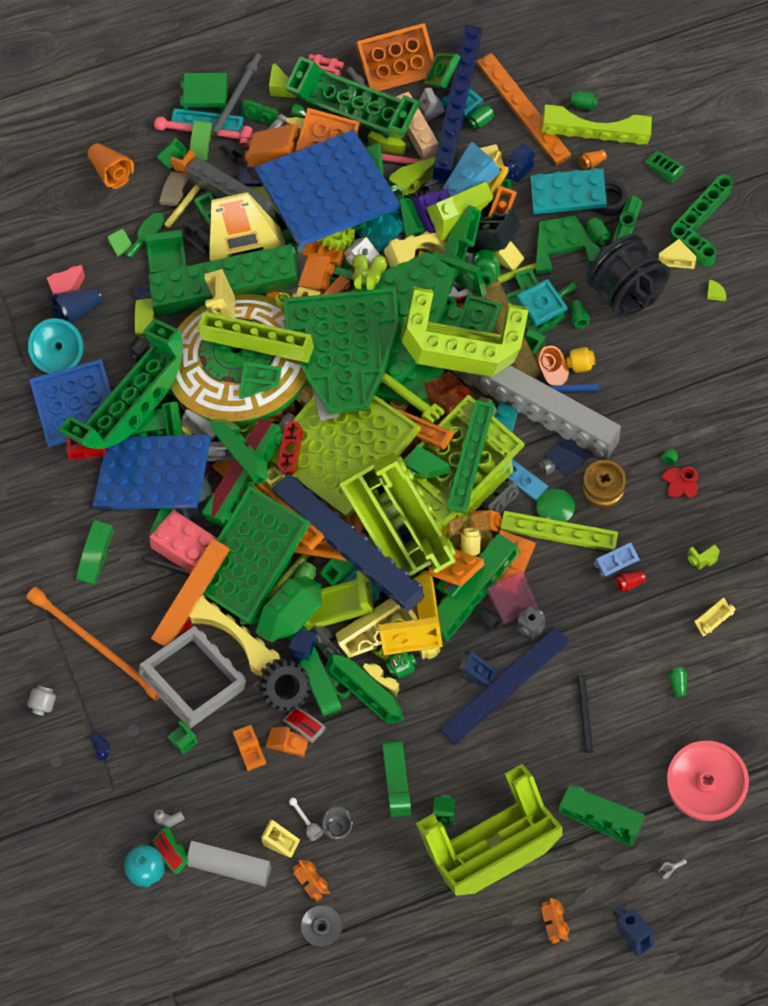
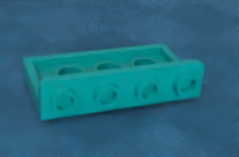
(568, 191)
(383, 230)

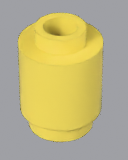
(470, 541)

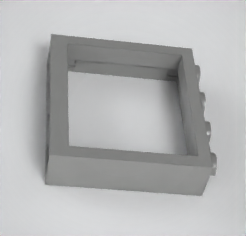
(171, 698)

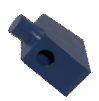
(634, 930)

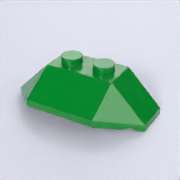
(290, 608)

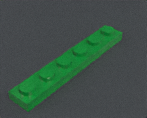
(470, 457)

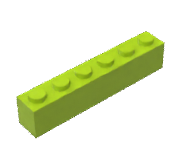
(255, 337)

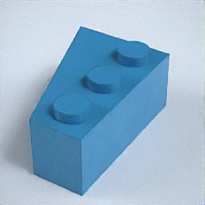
(471, 170)

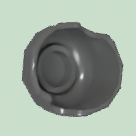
(336, 823)

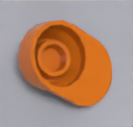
(552, 365)

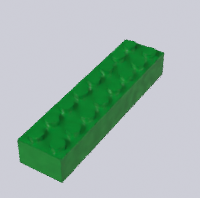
(247, 274)

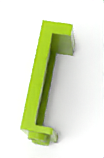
(343, 602)

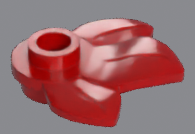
(679, 484)

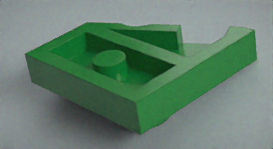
(258, 379)

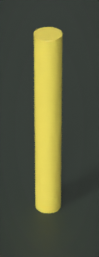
(178, 211)

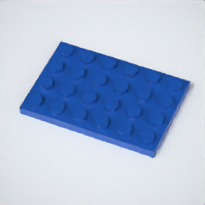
(152, 472)

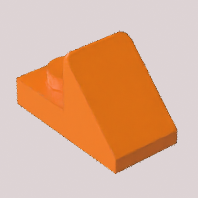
(286, 741)

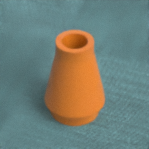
(591, 159)

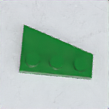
(466, 274)

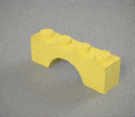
(404, 250)

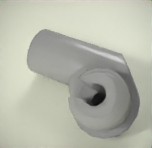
(167, 820)

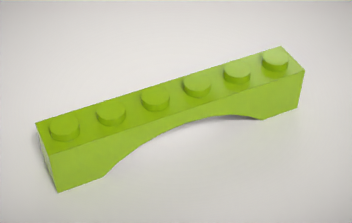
(562, 122)

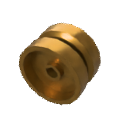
(604, 484)

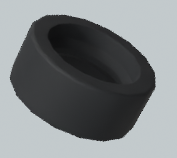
(611, 210)

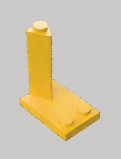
(418, 633)

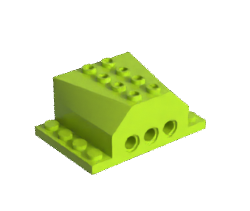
(493, 469)

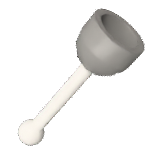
(313, 830)

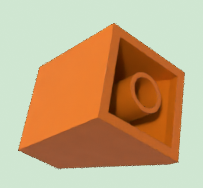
(271, 145)

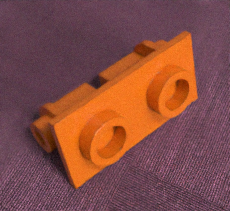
(316, 885)
(558, 928)

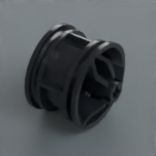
(628, 275)

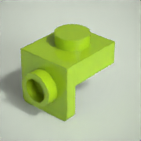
(708, 557)

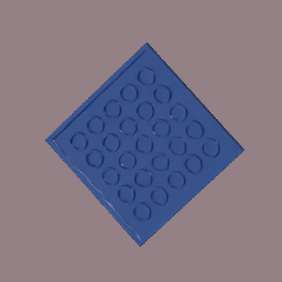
(327, 188)

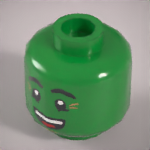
(401, 664)

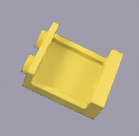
(223, 296)

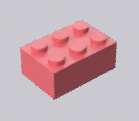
(180, 541)

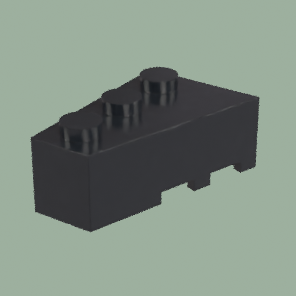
(496, 230)

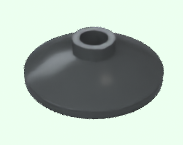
(321, 916)

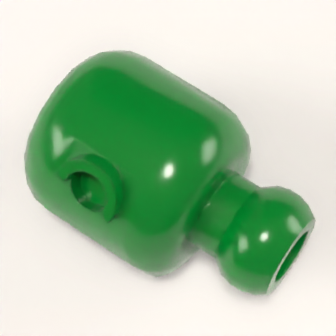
(489, 265)

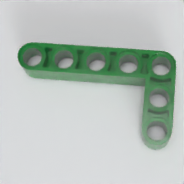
(688, 230)

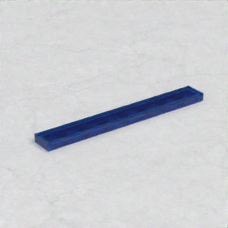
(504, 686)

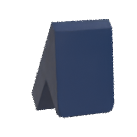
(476, 669)

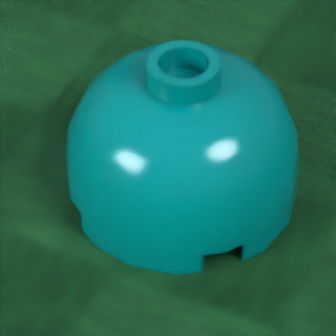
(144, 865)

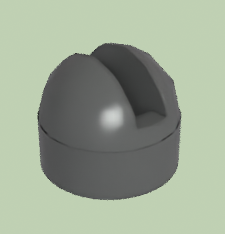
(546, 466)

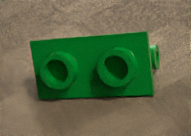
(257, 112)

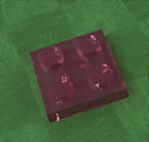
(511, 596)

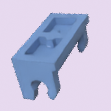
(616, 560)

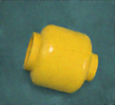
(581, 360)

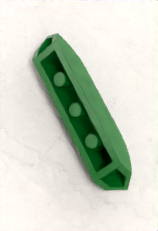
(250, 461)
(365, 688)

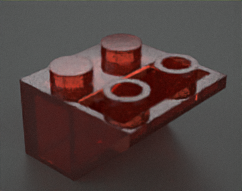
(446, 393)

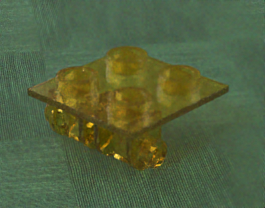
(476, 520)

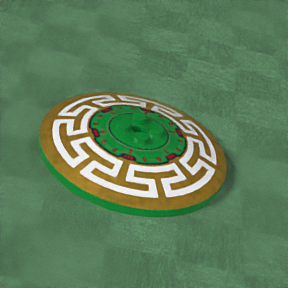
(212, 373)

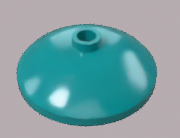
(43, 345)

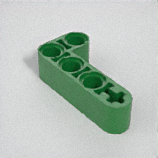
(396, 778)

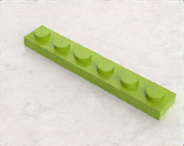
(559, 531)

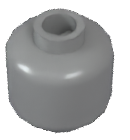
(41, 700)

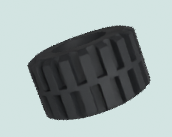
(298, 689)

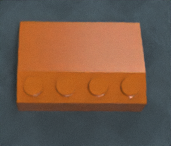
(396, 57)

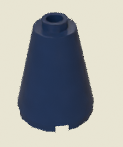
(74, 304)

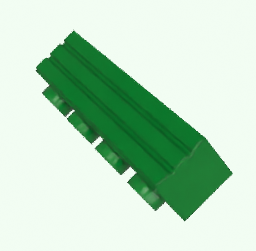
(172, 419)

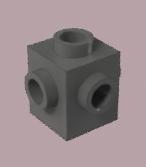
(533, 627)

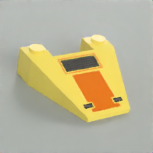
(239, 226)

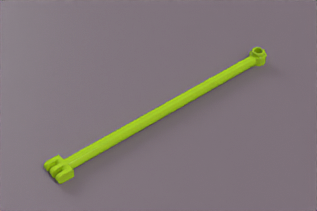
(429, 413)

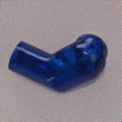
(102, 746)

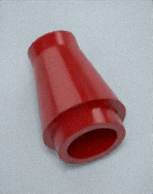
(629, 580)

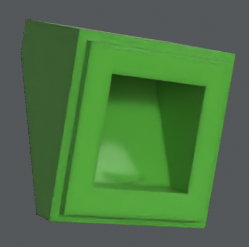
(119, 242)

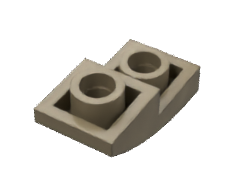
(173, 188)

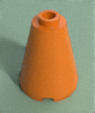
(110, 165)

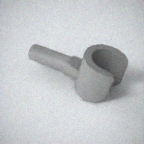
(669, 868)

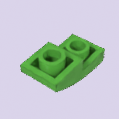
(200, 139)

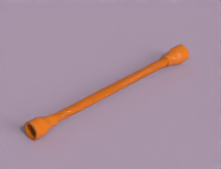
(38, 598)

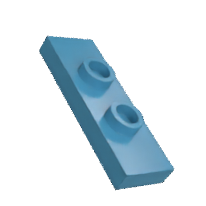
(527, 482)

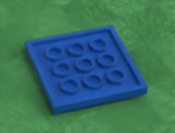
(69, 393)

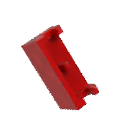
(78, 451)

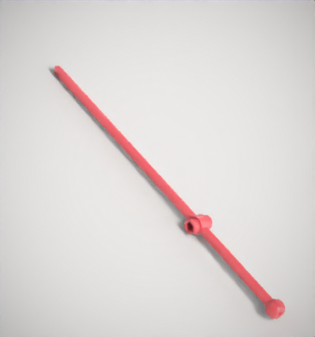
(246, 134)

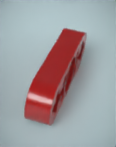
(286, 441)

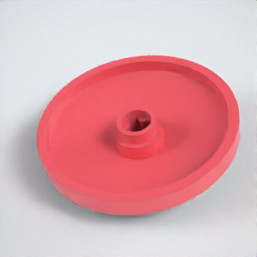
(707, 780)

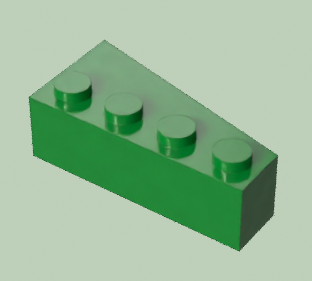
(602, 815)

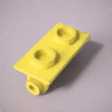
(714, 616)

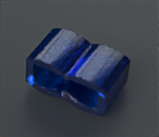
(520, 162)

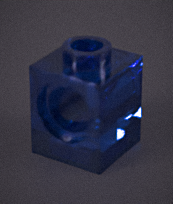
(302, 644)

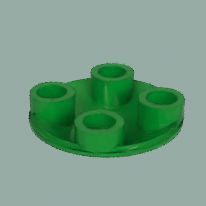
(555, 505)

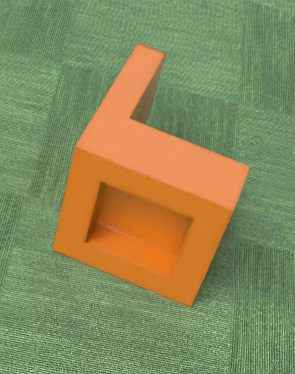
(179, 165)

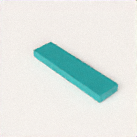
(232, 123)

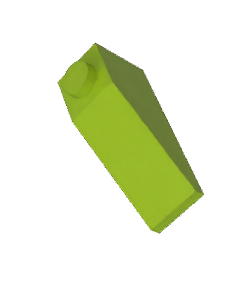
(412, 176)

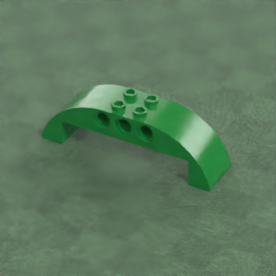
(351, 100)
(135, 394)

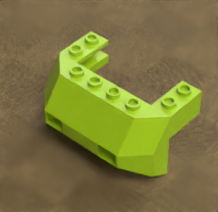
(457, 346)
(394, 508)
(497, 844)

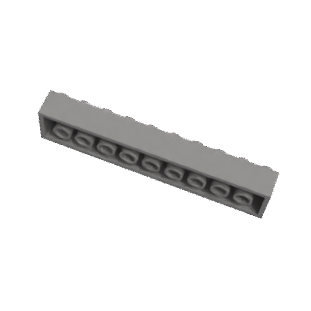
(549, 408)

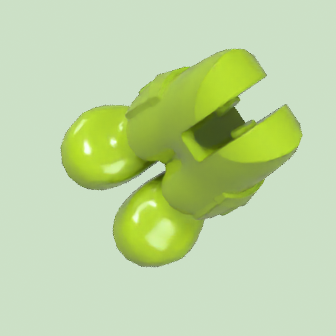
(368, 276)

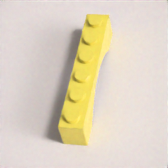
(255, 649)

